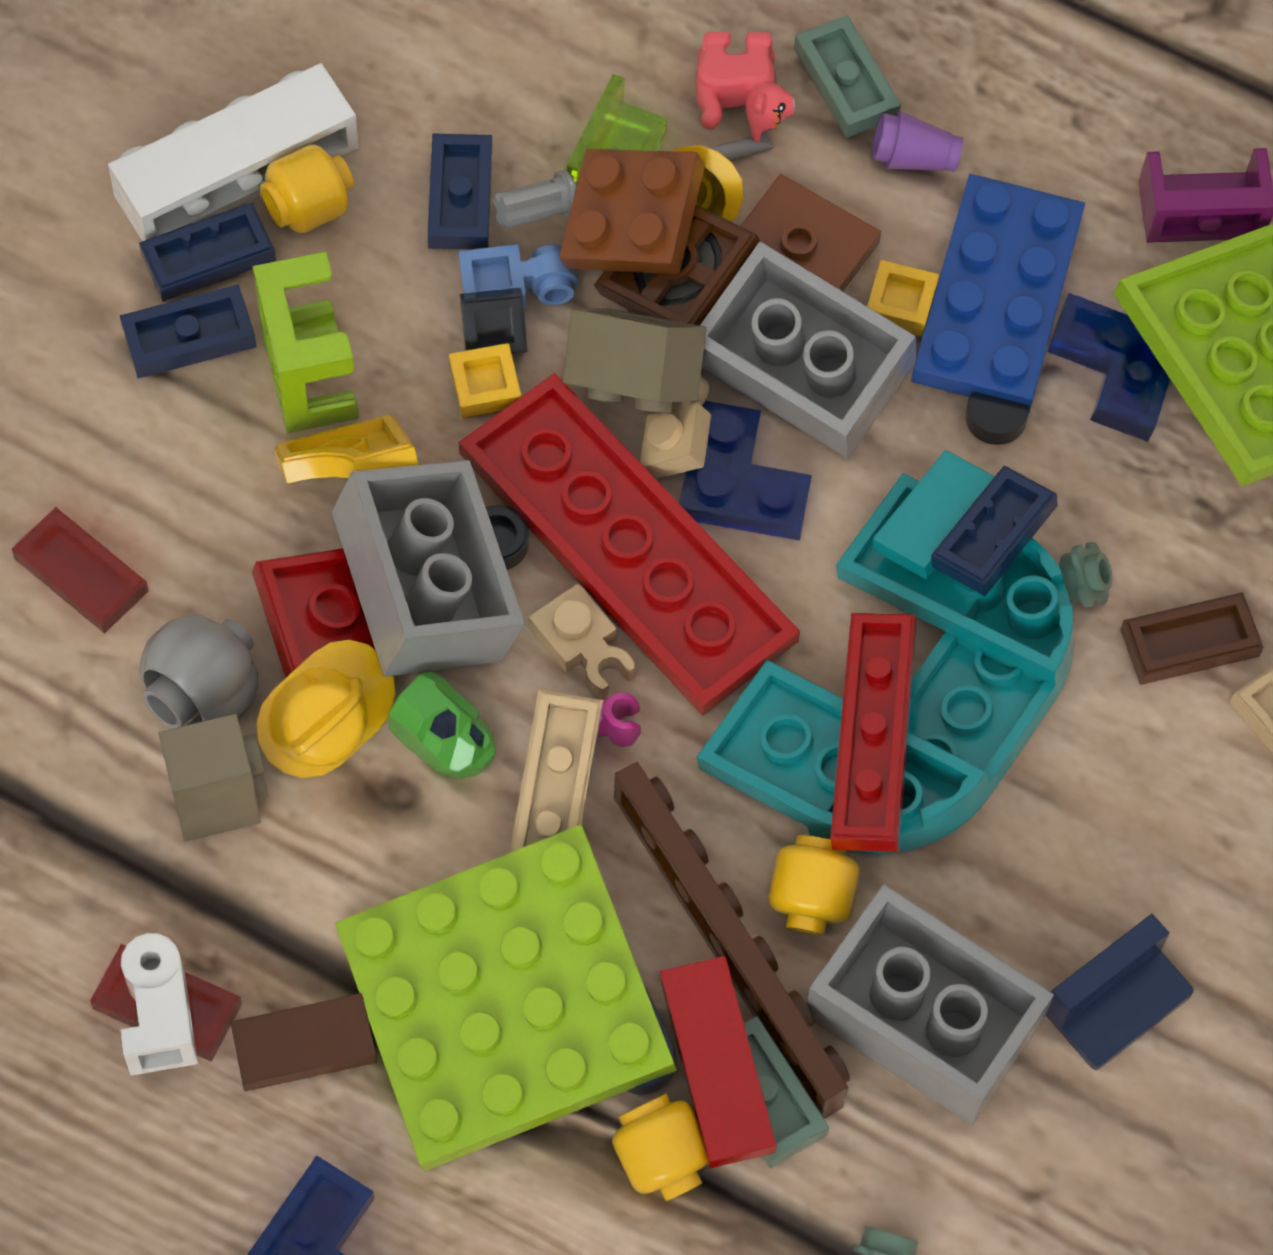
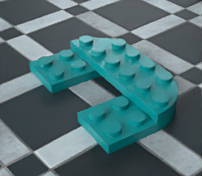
(968, 705)

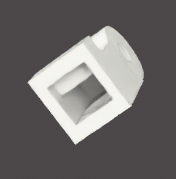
(163, 1007)

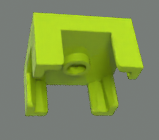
(303, 343)

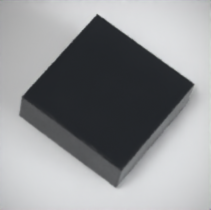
(494, 319)

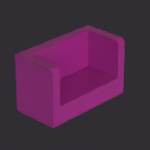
(1205, 203)

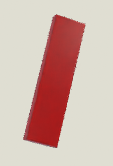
(874, 733)

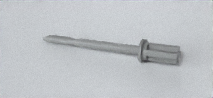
(557, 194)

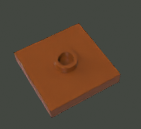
(812, 231)

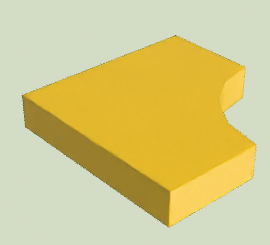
(349, 448)

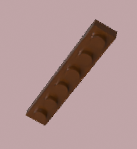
(716, 916)

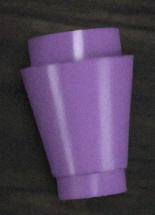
(914, 144)

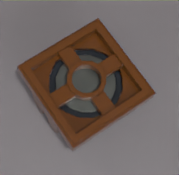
(710, 262)

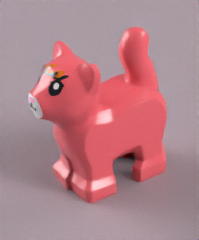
(741, 80)

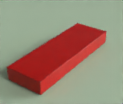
(717, 1062)

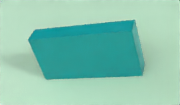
(930, 513)

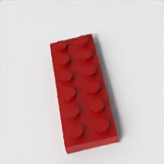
(629, 543)

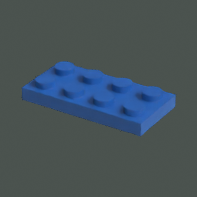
(998, 291)

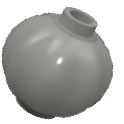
(199, 668)

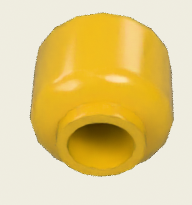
(306, 189)
(813, 884)
(661, 1147)

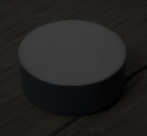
(995, 419)
(510, 532)

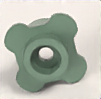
(1086, 574)

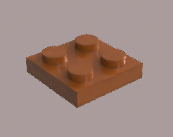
(632, 211)

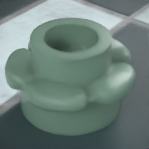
(884, 1243)

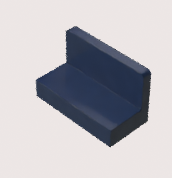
(1119, 994)

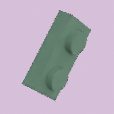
(846, 75)
(790, 1109)

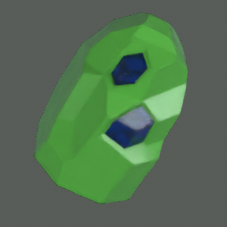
(442, 727)

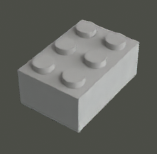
(805, 349)
(427, 567)
(927, 1004)

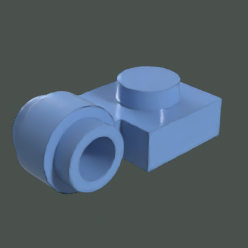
(502, 269)

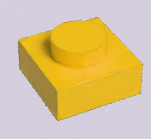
(903, 295)
(484, 380)

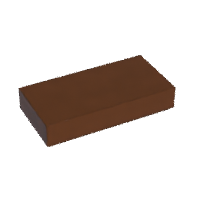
(1191, 638)
(303, 1042)

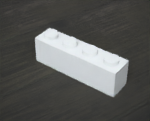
(224, 157)

